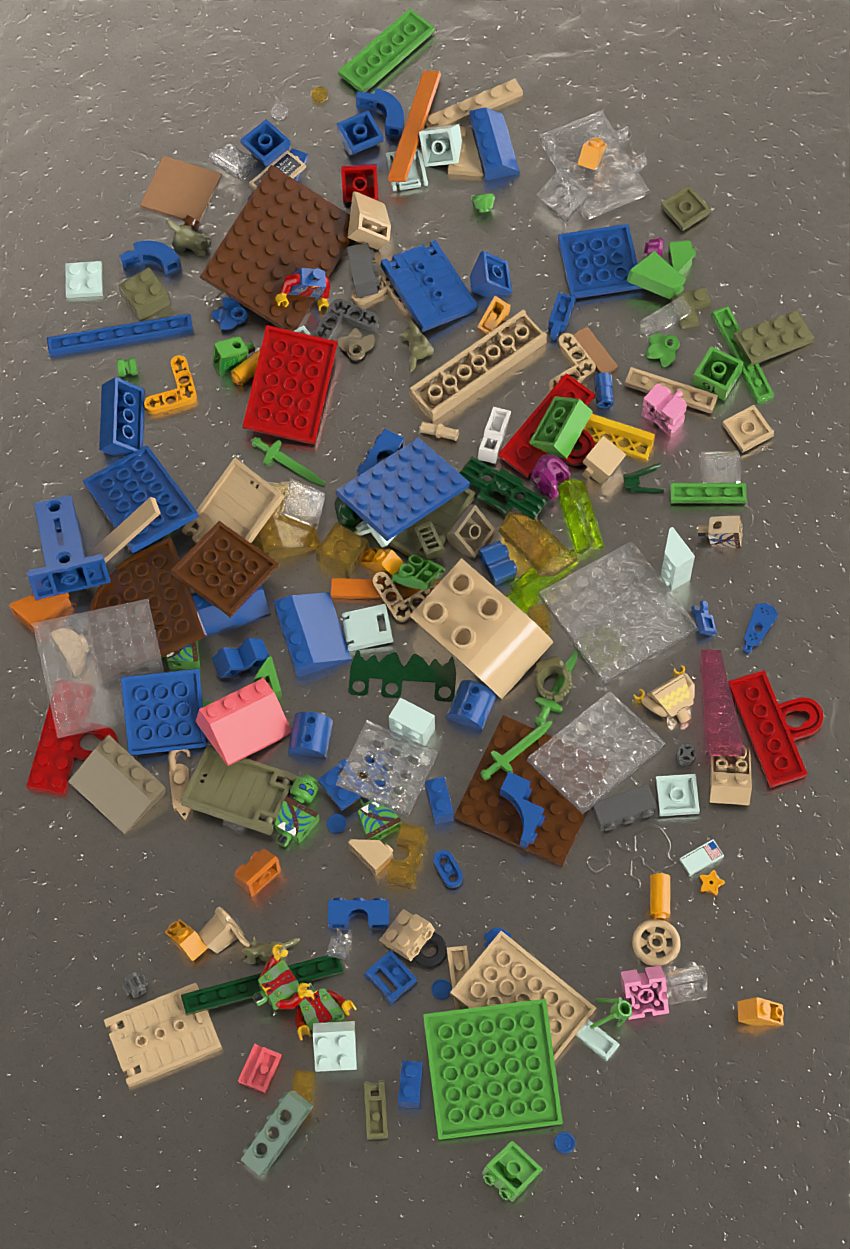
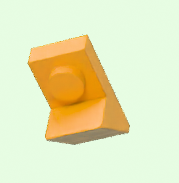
(494, 316)

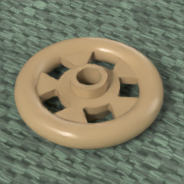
(669, 933)

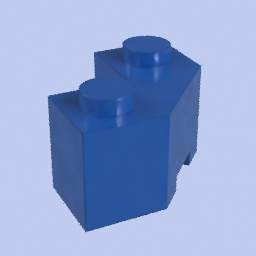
(232, 661)

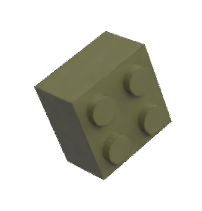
(144, 294)

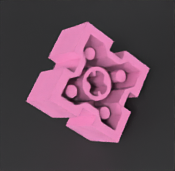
(664, 409)
(645, 991)

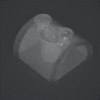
(720, 467)
(686, 983)

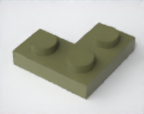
(695, 299)

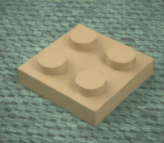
(748, 428)

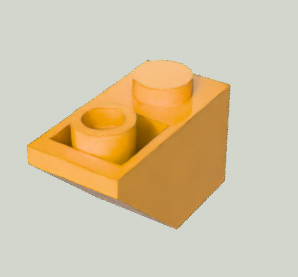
(592, 153)
(382, 561)
(186, 939)
(760, 1012)

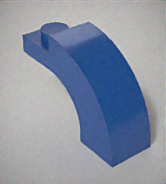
(151, 252)

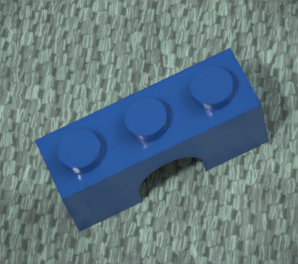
(385, 445)
(342, 910)

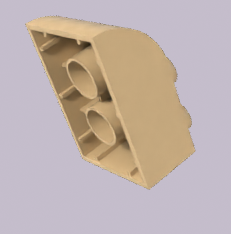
(481, 628)

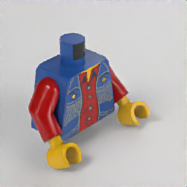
(306, 283)

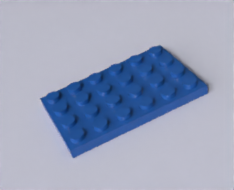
(129, 483)
(402, 489)

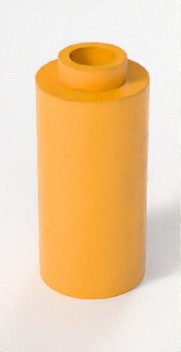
(246, 369)
(660, 896)

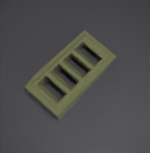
(433, 552)

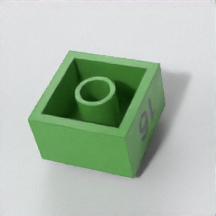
(717, 373)

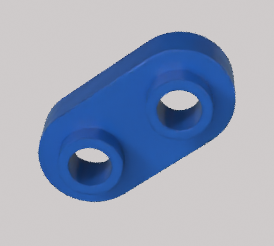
(449, 869)

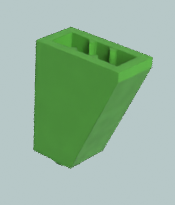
(657, 276)

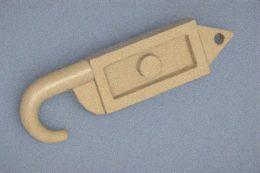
(179, 782)

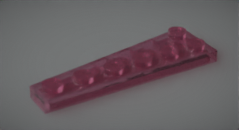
(720, 718)

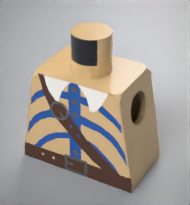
(723, 531)

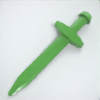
(274, 453)
(549, 705)
(502, 761)

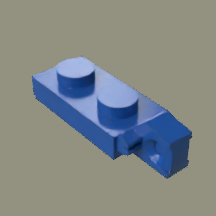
(560, 314)

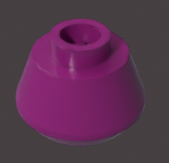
(654, 244)

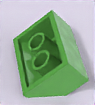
(561, 426)

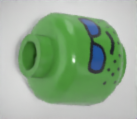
(304, 789)

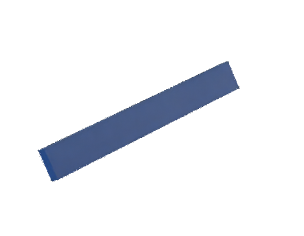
(119, 334)

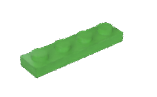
(708, 493)

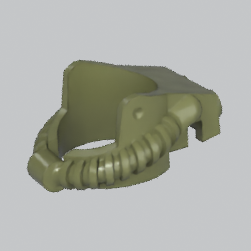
(552, 666)

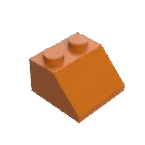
(257, 872)

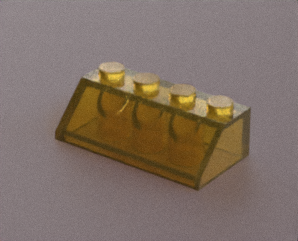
(536, 544)

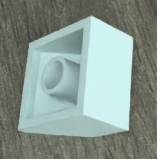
(441, 145)

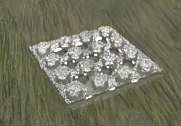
(389, 741)

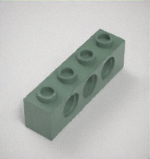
(299, 1109)

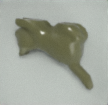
(185, 237)
(418, 344)
(262, 952)

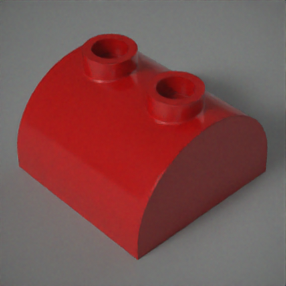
(359, 179)

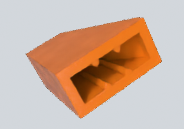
(33, 611)

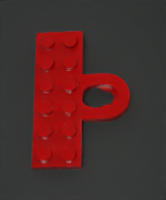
(523, 455)
(768, 729)
(57, 756)

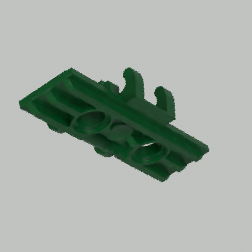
(505, 484)

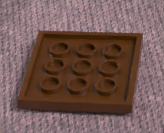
(224, 569)

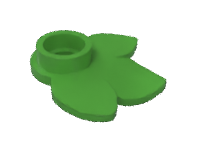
(661, 350)

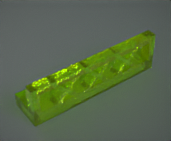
(577, 515)

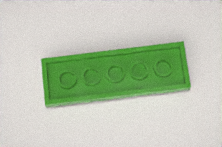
(386, 51)

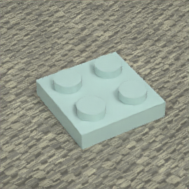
(84, 279)
(677, 795)

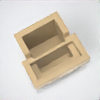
(602, 460)

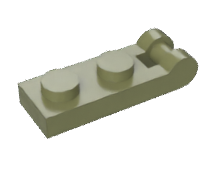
(375, 1111)

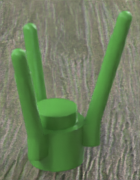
(619, 1010)

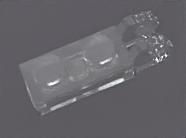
(666, 316)

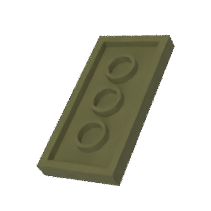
(773, 337)

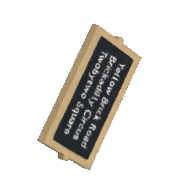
(286, 163)

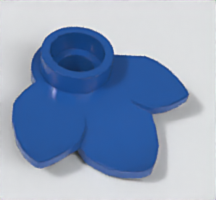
(228, 314)

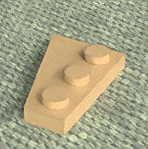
(469, 161)

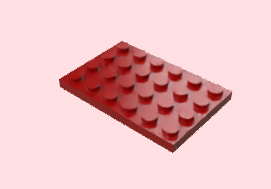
(290, 385)

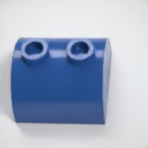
(359, 133)
(266, 142)
(471, 704)
(310, 735)

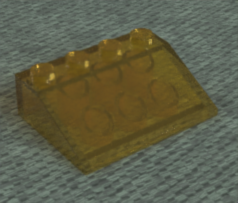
(284, 535)

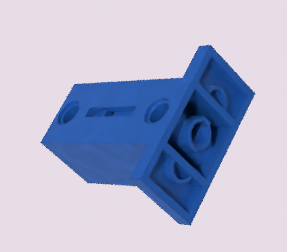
(63, 552)

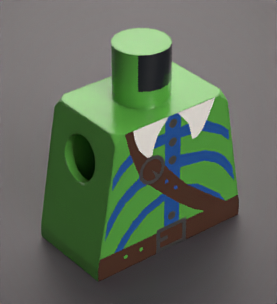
(185, 657)
(377, 820)
(294, 822)

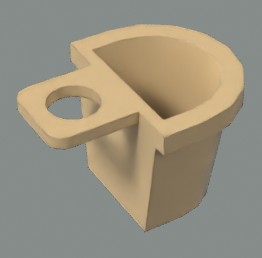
(221, 931)

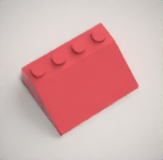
(244, 722)

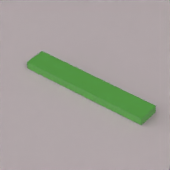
(752, 374)

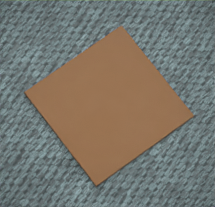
(180, 189)

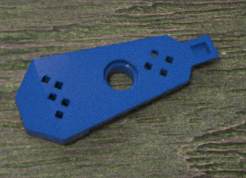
(759, 619)

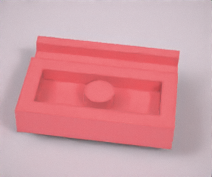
(260, 1068)

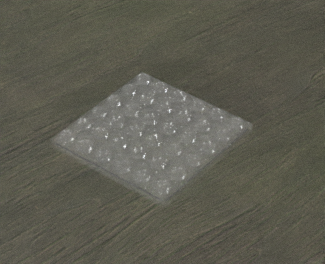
(618, 612)
(86, 658)

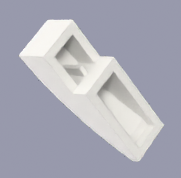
(494, 435)

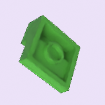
(511, 1171)

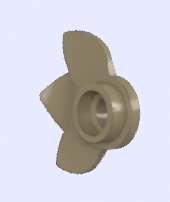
(356, 342)

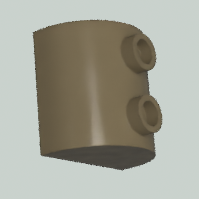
(470, 531)

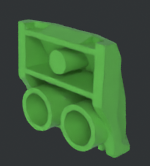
(418, 573)

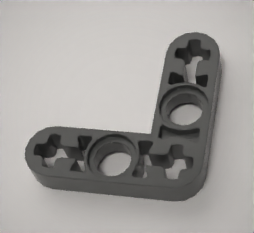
(339, 315)

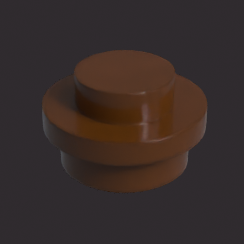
(190, 221)

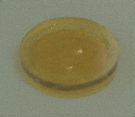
(319, 94)

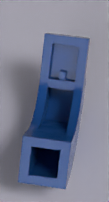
(388, 106)

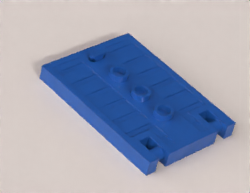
(429, 286)

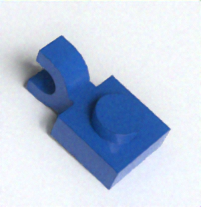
(704, 621)

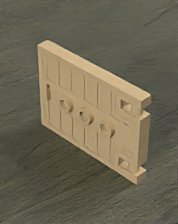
(236, 503)
(161, 1036)

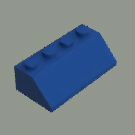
(493, 143)
(121, 417)
(216, 621)

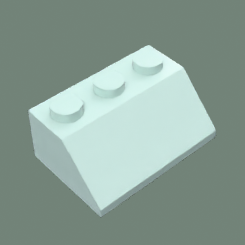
(677, 561)

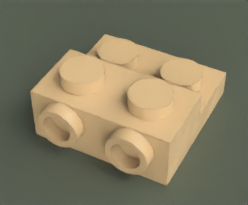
(407, 934)

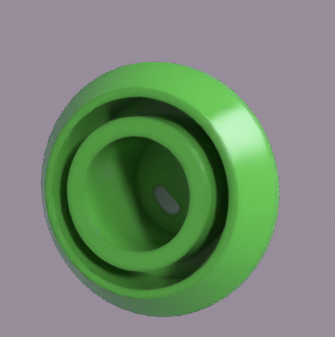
(483, 201)

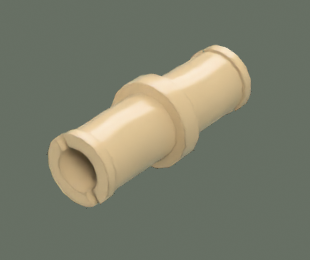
(439, 431)

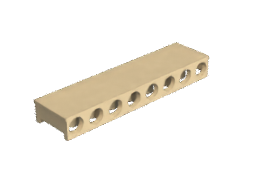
(477, 367)

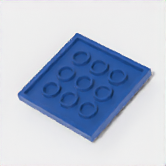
(598, 260)
(162, 711)

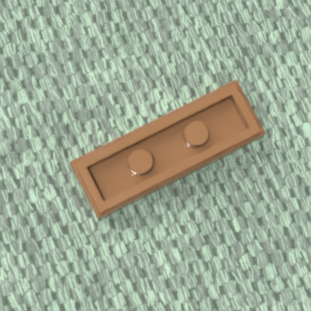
(601, 358)

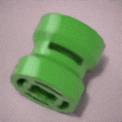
(127, 367)

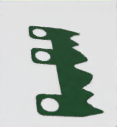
(392, 671)

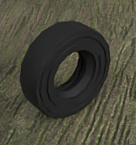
(437, 959)

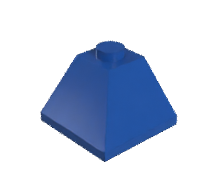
(490, 276)

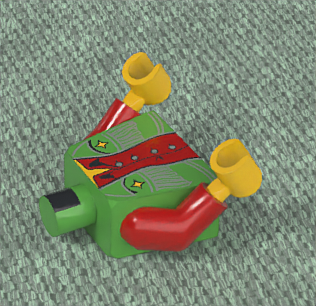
(279, 984)
(320, 1008)

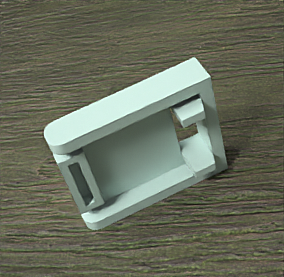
(416, 174)
(362, 627)

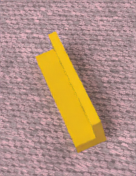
(621, 432)

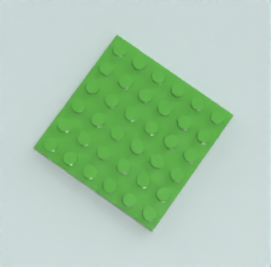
(492, 1069)

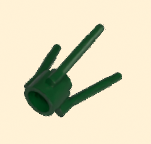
(632, 479)

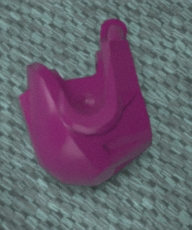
(549, 471)

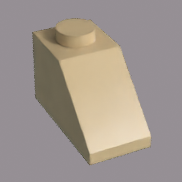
(372, 853)

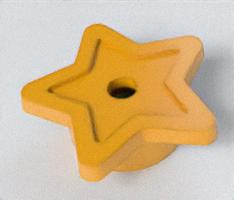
(717, 882)

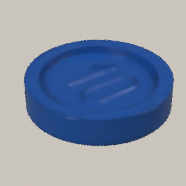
(336, 823)
(441, 989)
(564, 1142)

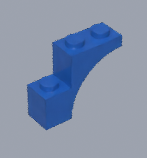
(516, 790)

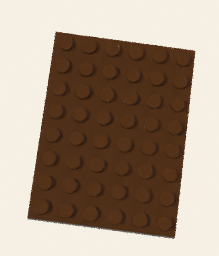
(273, 237)

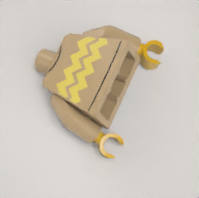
(671, 697)

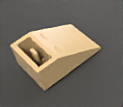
(368, 221)
(730, 779)

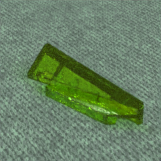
(529, 585)

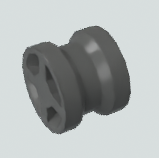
(686, 750)

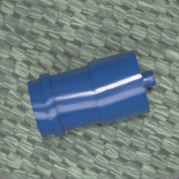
(603, 387)

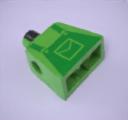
(230, 354)

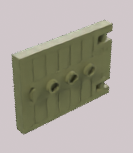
(442, 519)
(238, 791)

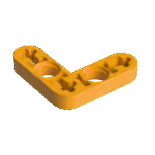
(179, 393)

